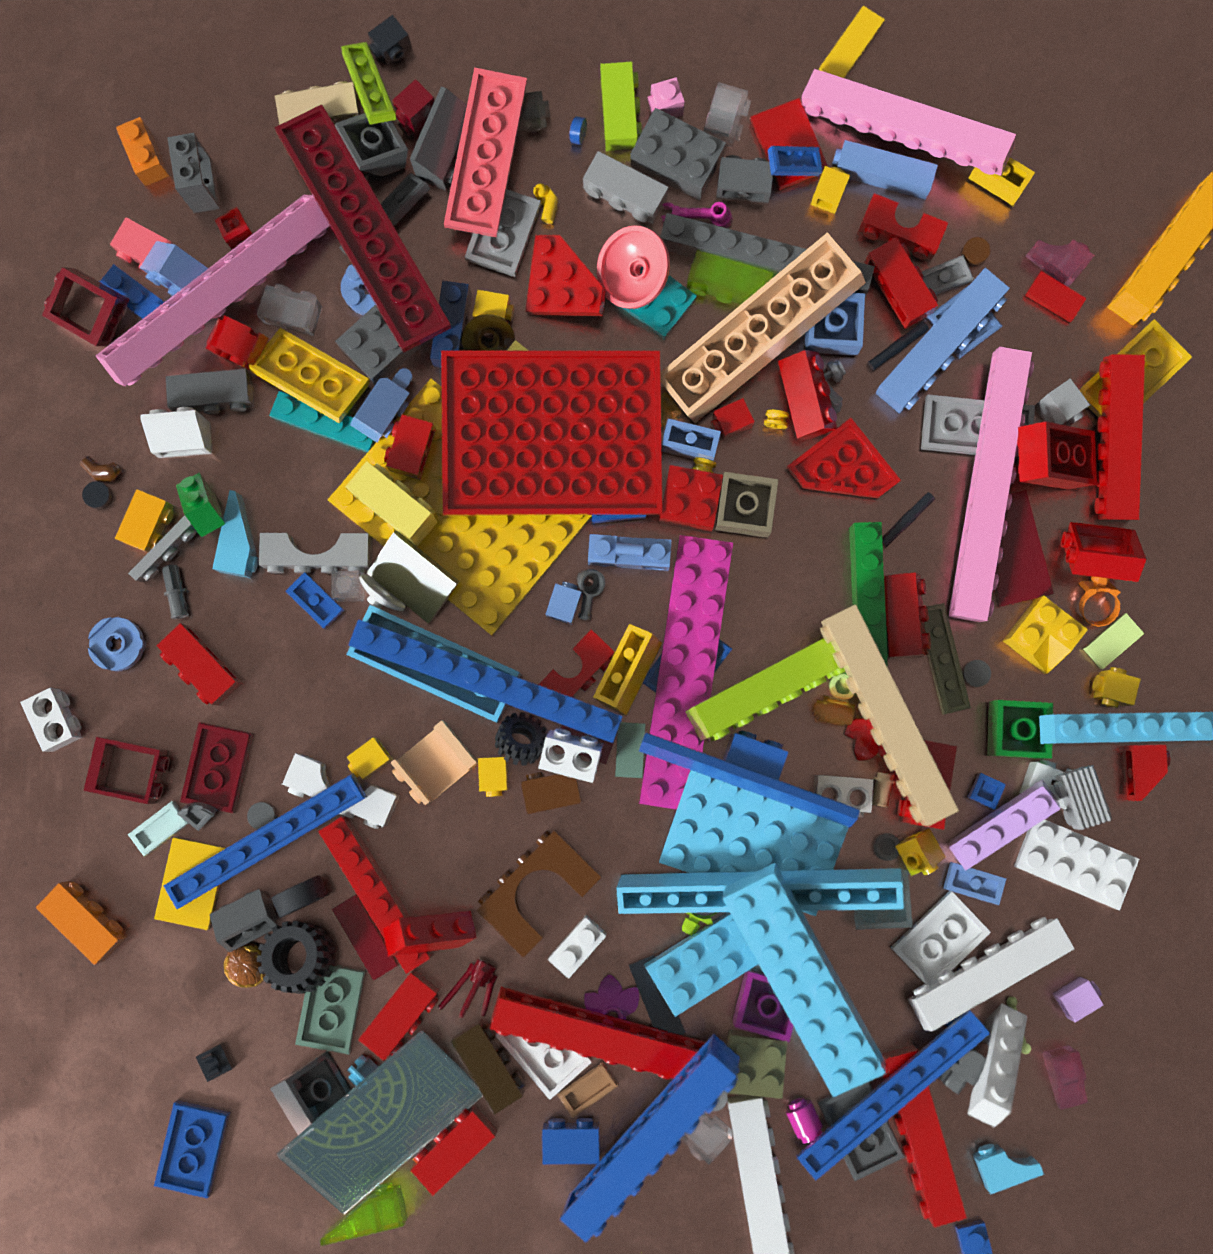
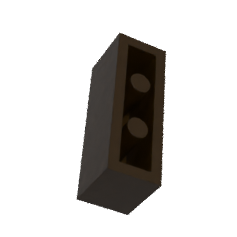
(489, 1066)

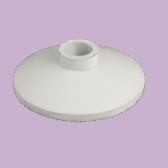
(379, 595)

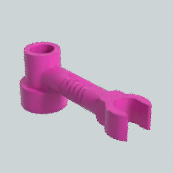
(722, 220)

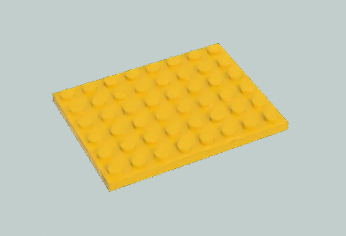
(490, 555)

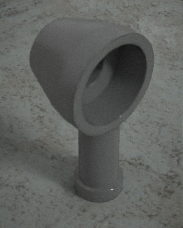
(591, 588)

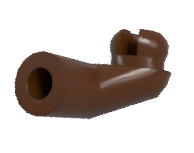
(100, 472)

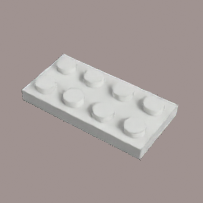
(1077, 863)

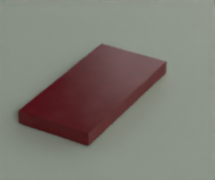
(1023, 566)

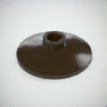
(474, 331)

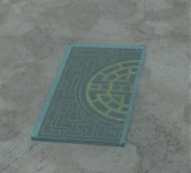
(381, 1123)

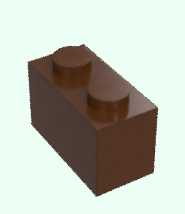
(549, 792)

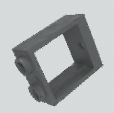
(190, 169)

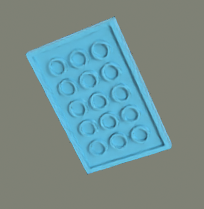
(742, 831)

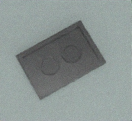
(877, 1149)

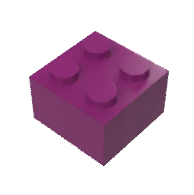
(760, 1008)

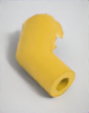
(548, 201)

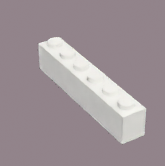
(990, 974)
(759, 1174)

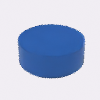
(578, 130)

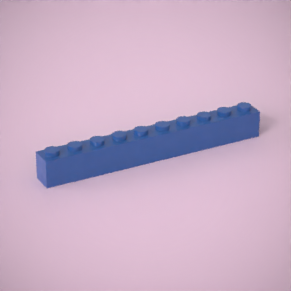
(485, 681)

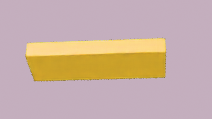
(852, 43)

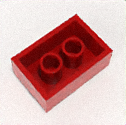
(1057, 455)
(944, 759)

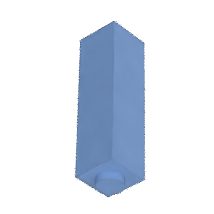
(885, 169)

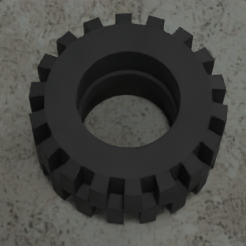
(276, 952)

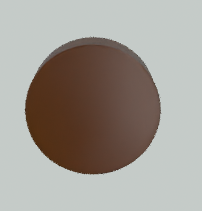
(976, 251)

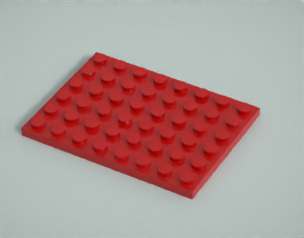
(551, 433)

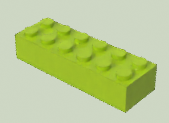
(763, 690)

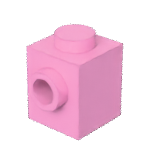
(667, 97)

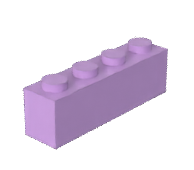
(1004, 824)

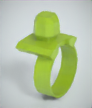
(691, 924)

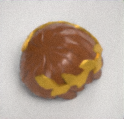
(242, 966)

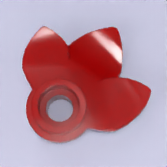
(865, 745)

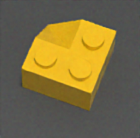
(1044, 634)

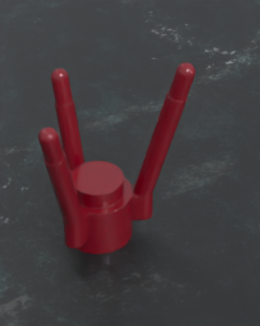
(481, 975)

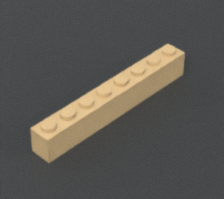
(889, 716)

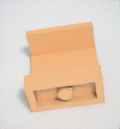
(434, 764)

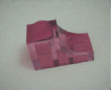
(1061, 262)
(1066, 1076)

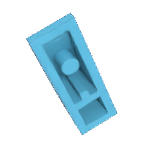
(235, 545)

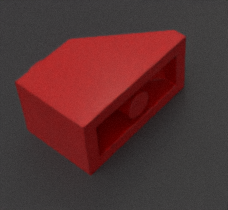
(1144, 769)

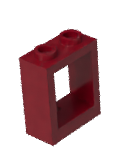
(108, 317)
(100, 765)

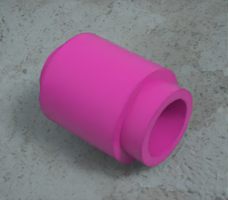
(804, 1120)

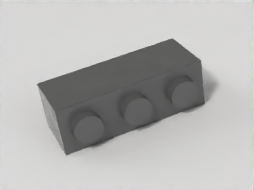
(211, 391)

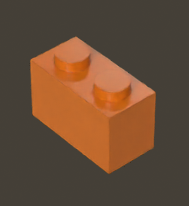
(142, 151)

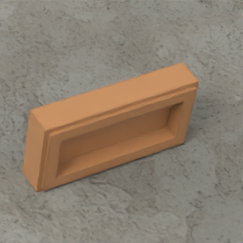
(587, 1089)

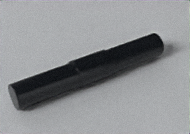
(898, 345)
(907, 519)

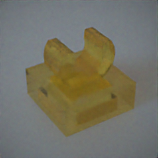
(668, 409)

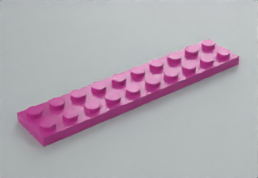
(686, 659)

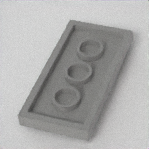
(955, 423)

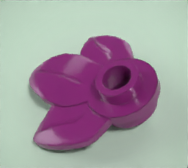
(612, 998)

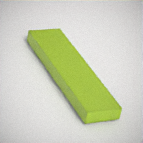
(368, 83)

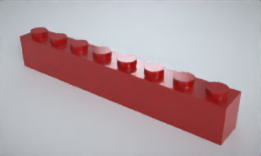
(592, 1034)

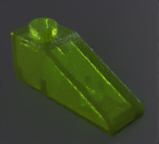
(376, 1213)

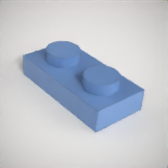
(974, 883)

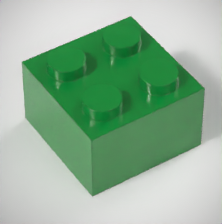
(1016, 729)

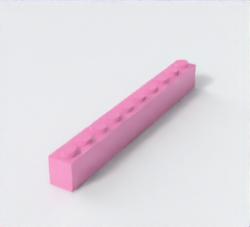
(213, 291)
(991, 484)

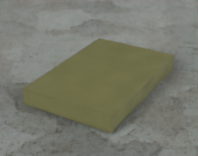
(412, 577)

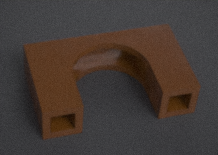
(502, 908)

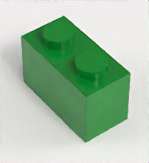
(200, 504)

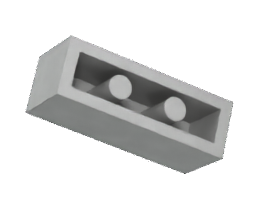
(625, 188)

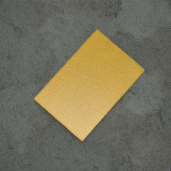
(182, 857)

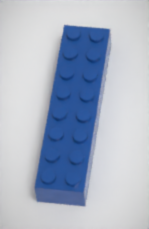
(651, 1138)

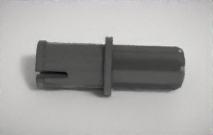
(175, 592)

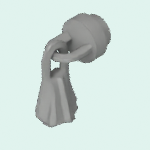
(835, 371)

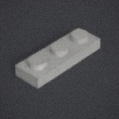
(163, 550)

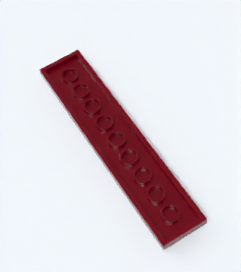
(363, 228)

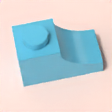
(1003, 1171)

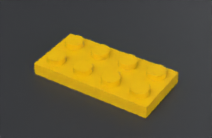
(1162, 360)
(310, 375)

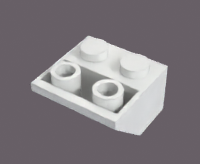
(177, 432)

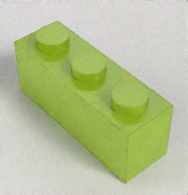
(620, 105)

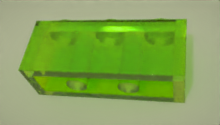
(725, 278)

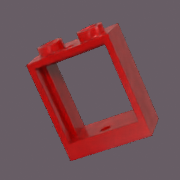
(1103, 551)

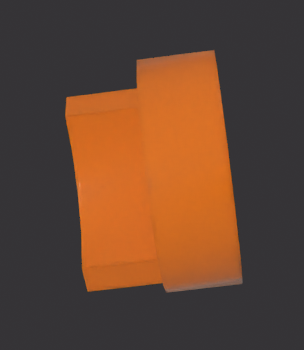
(1092, 587)

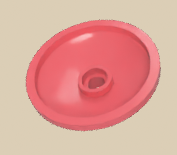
(621, 264)

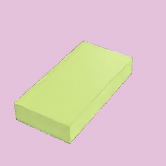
(1113, 641)

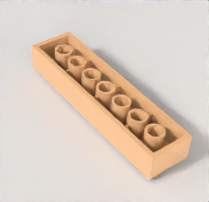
(762, 327)

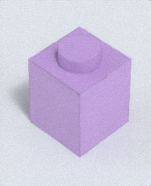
(1078, 998)

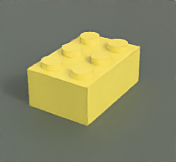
(393, 502)

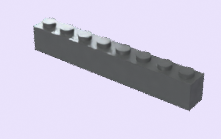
(688, 235)

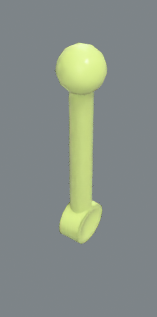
(1012, 1002)

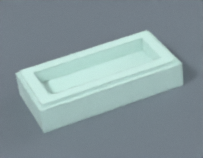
(158, 828)

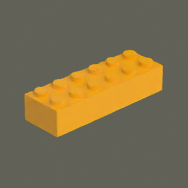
(1167, 257)

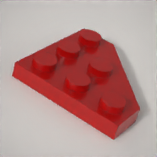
(561, 281)
(844, 465)

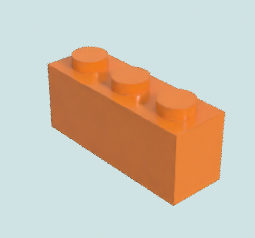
(81, 921)

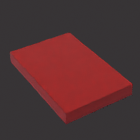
(785, 127)

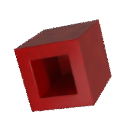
(732, 419)

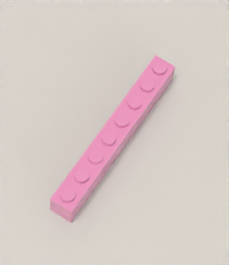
(908, 122)

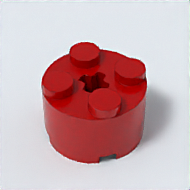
(236, 342)

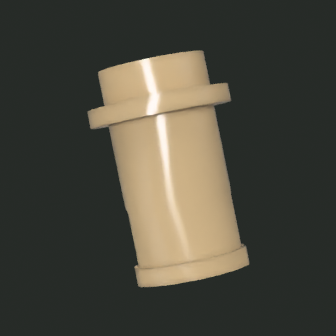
(882, 789)

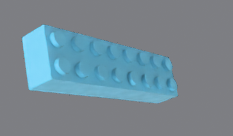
(804, 980)

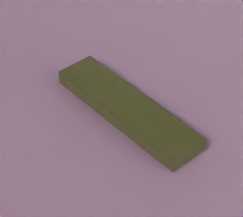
(945, 662)

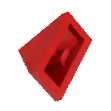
(233, 228)

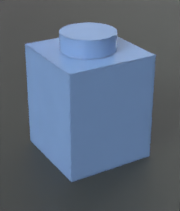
(564, 603)

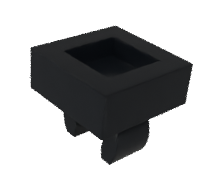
(215, 1062)

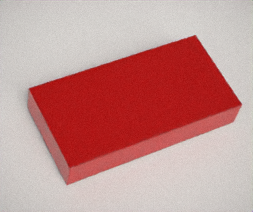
(1055, 296)

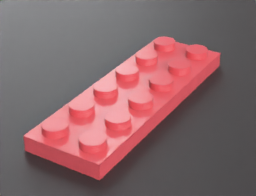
(485, 152)

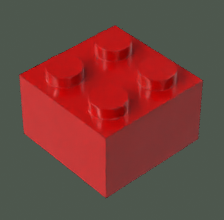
(691, 498)

